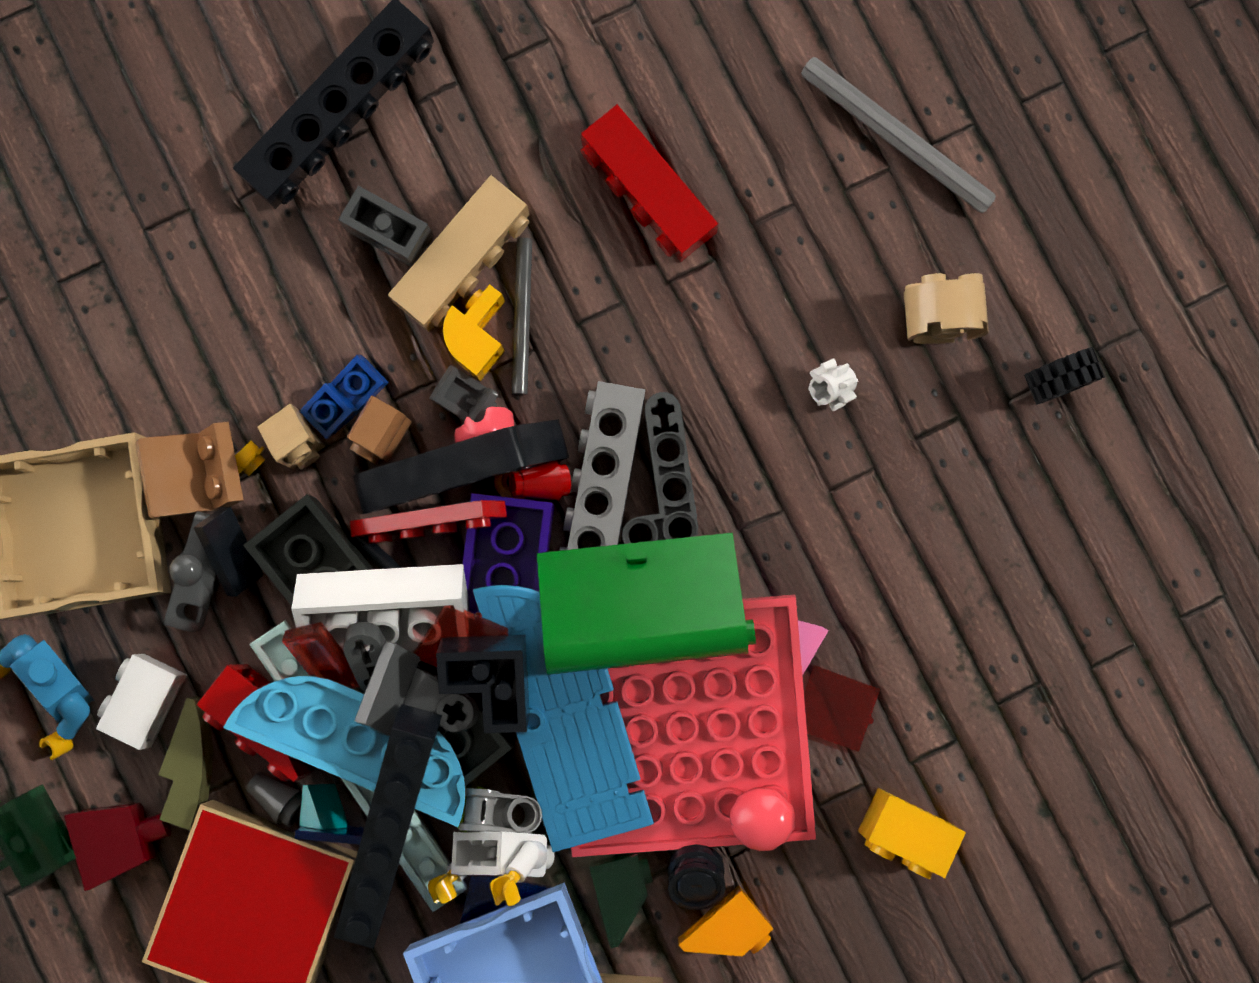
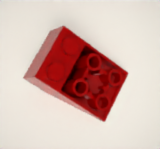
(224, 696)

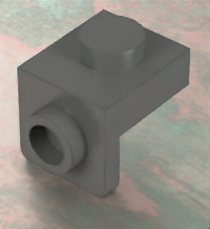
(463, 395)

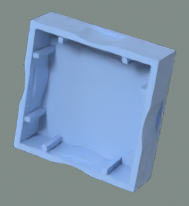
(514, 944)

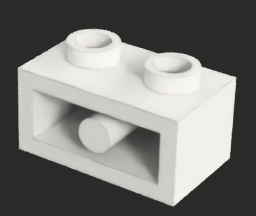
(140, 701)

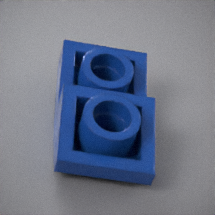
(343, 397)

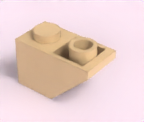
(291, 438)

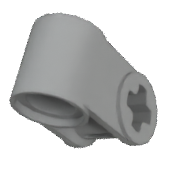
(493, 812)

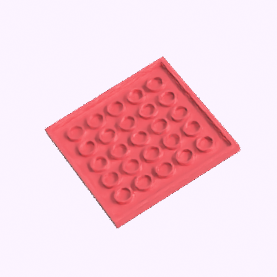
(714, 733)

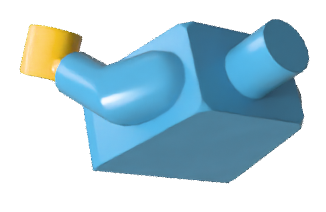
(52, 687)

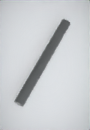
(522, 316)

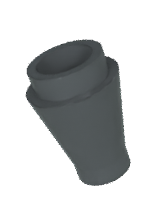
(276, 798)

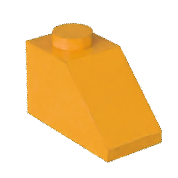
(728, 928)

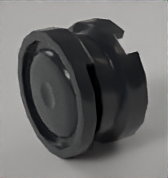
(696, 877)

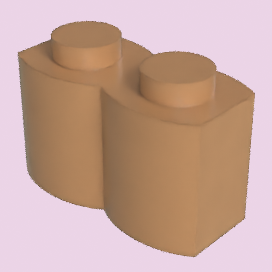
(378, 431)

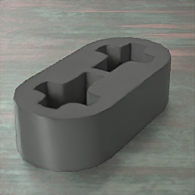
(356, 654)

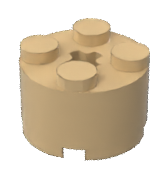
(946, 309)

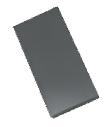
(387, 688)

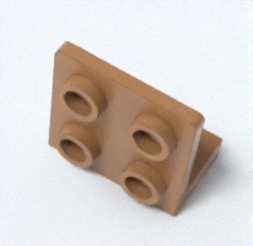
(189, 472)

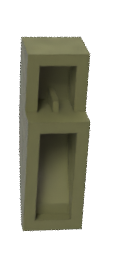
(188, 765)

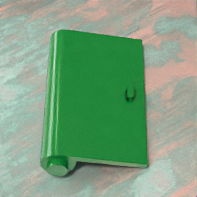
(642, 604)

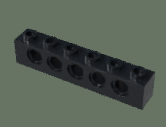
(391, 26)

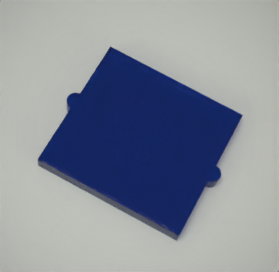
(347, 835)

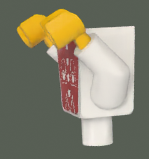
(498, 854)

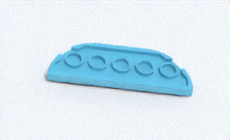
(317, 725)

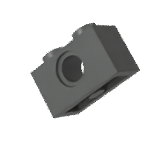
(385, 226)

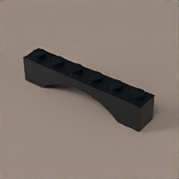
(387, 825)

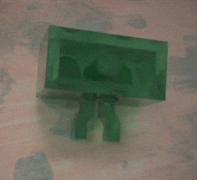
(33, 837)

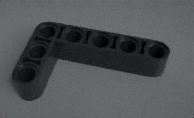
(460, 464)

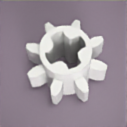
(833, 384)

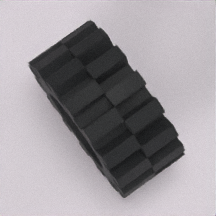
(1064, 375)

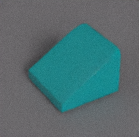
(321, 807)

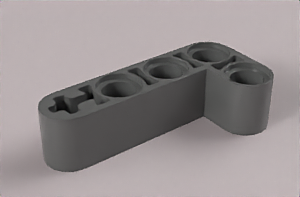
(667, 471)

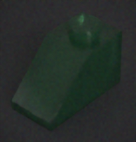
(620, 891)

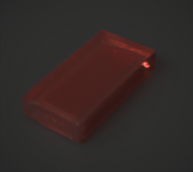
(319, 654)

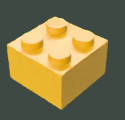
(917, 836)

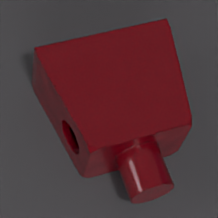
(113, 840)

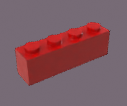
(648, 183)

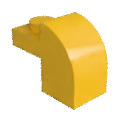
(465, 334)

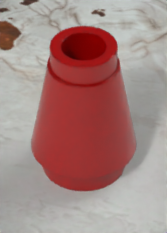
(542, 481)

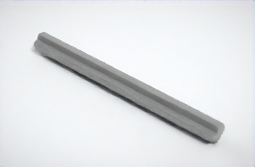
(898, 135)

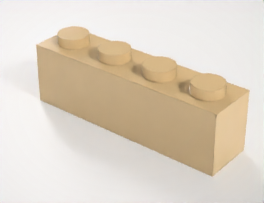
(460, 254)

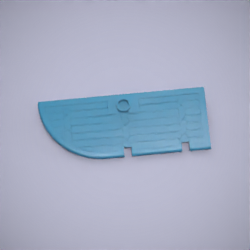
(572, 741)

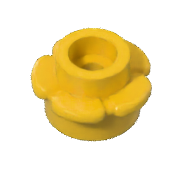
(249, 458)

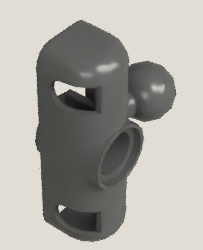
(193, 582)

